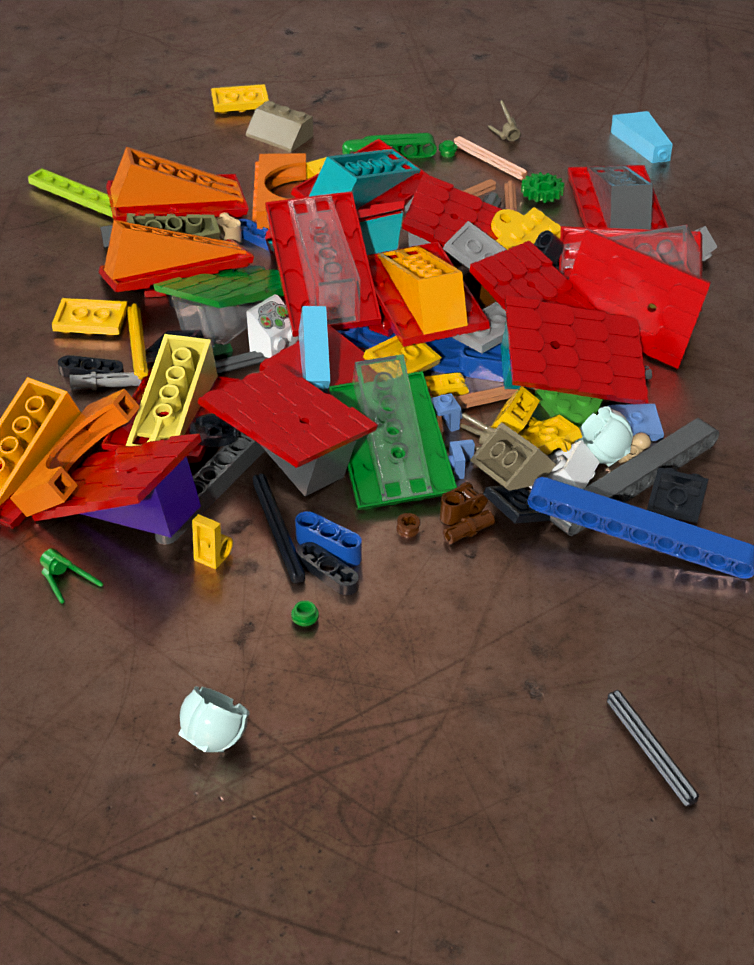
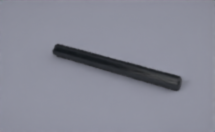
(279, 529)

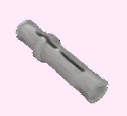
(104, 380)

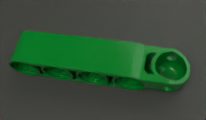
(399, 144)

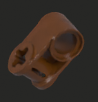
(461, 503)

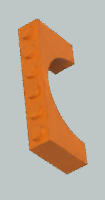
(271, 172)
(49, 481)

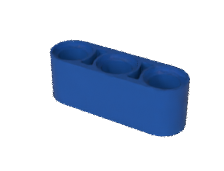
(330, 536)

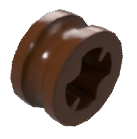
(408, 525)

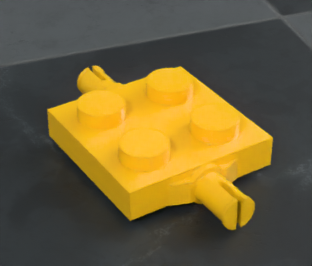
(551, 434)

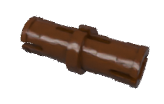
(468, 526)

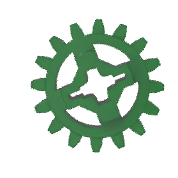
(542, 187)

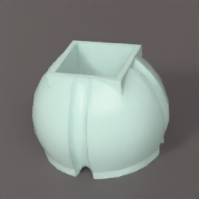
(607, 435)
(212, 720)

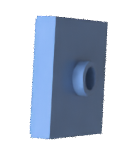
(642, 419)

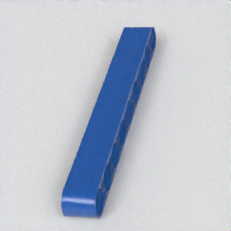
(642, 527)

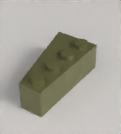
(191, 224)

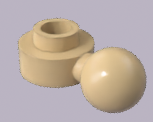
(640, 443)

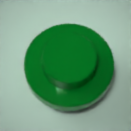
(448, 148)
(304, 613)

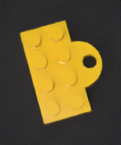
(521, 227)

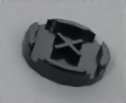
(214, 431)

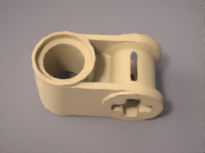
(229, 228)

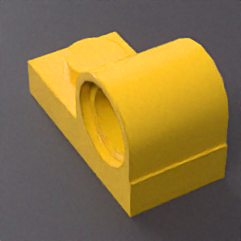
(208, 543)

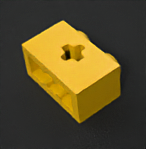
(517, 410)

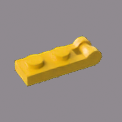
(447, 384)

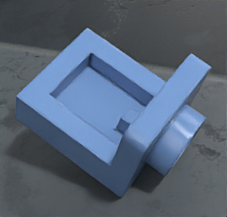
(449, 410)
(460, 453)

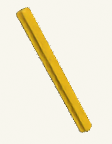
(137, 341)

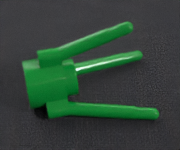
(56, 564)

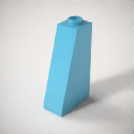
(643, 135)
(314, 346)

